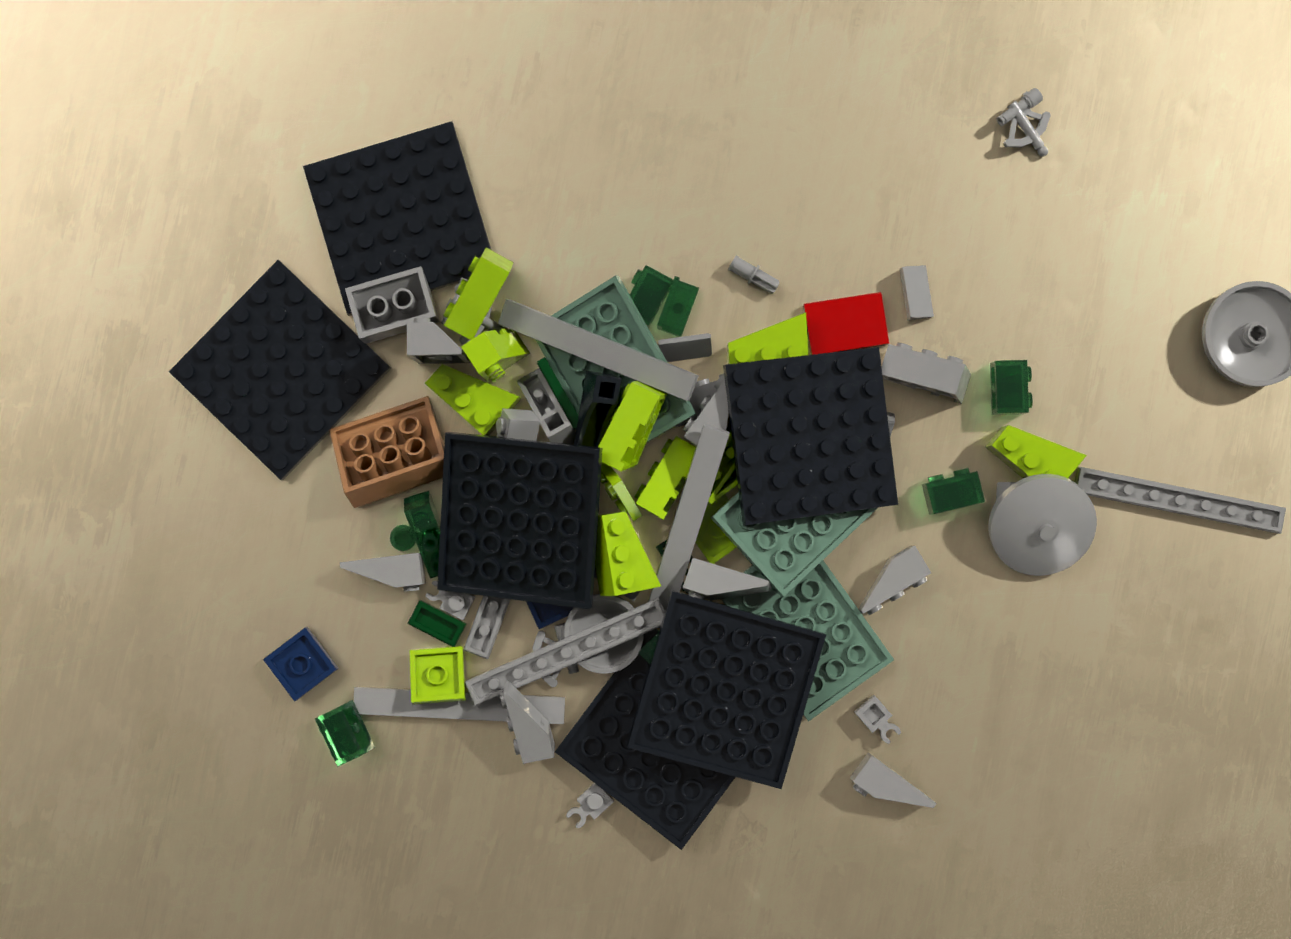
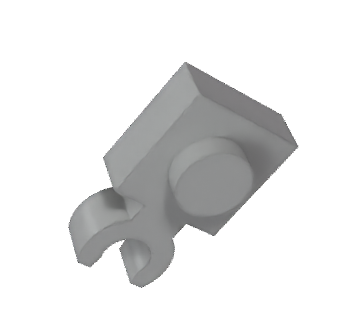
(453, 602)
(875, 717)
(592, 802)

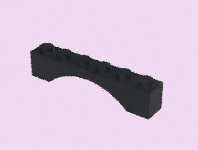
(596, 407)

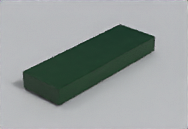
(558, 391)

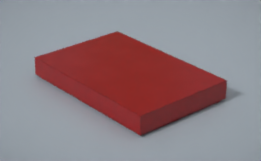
(846, 323)

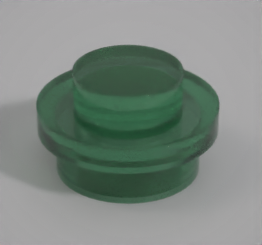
(402, 538)

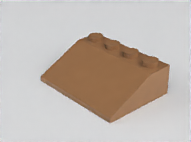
(389, 452)

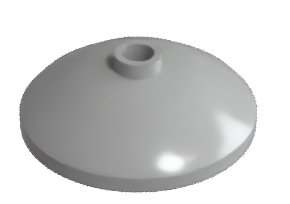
(602, 609)

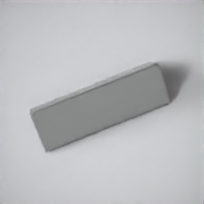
(916, 292)
(686, 347)

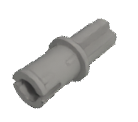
(754, 275)

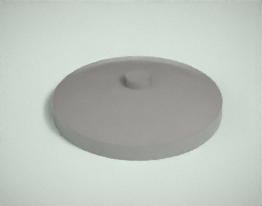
(1250, 334)
(1042, 524)

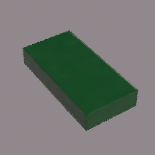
(437, 623)

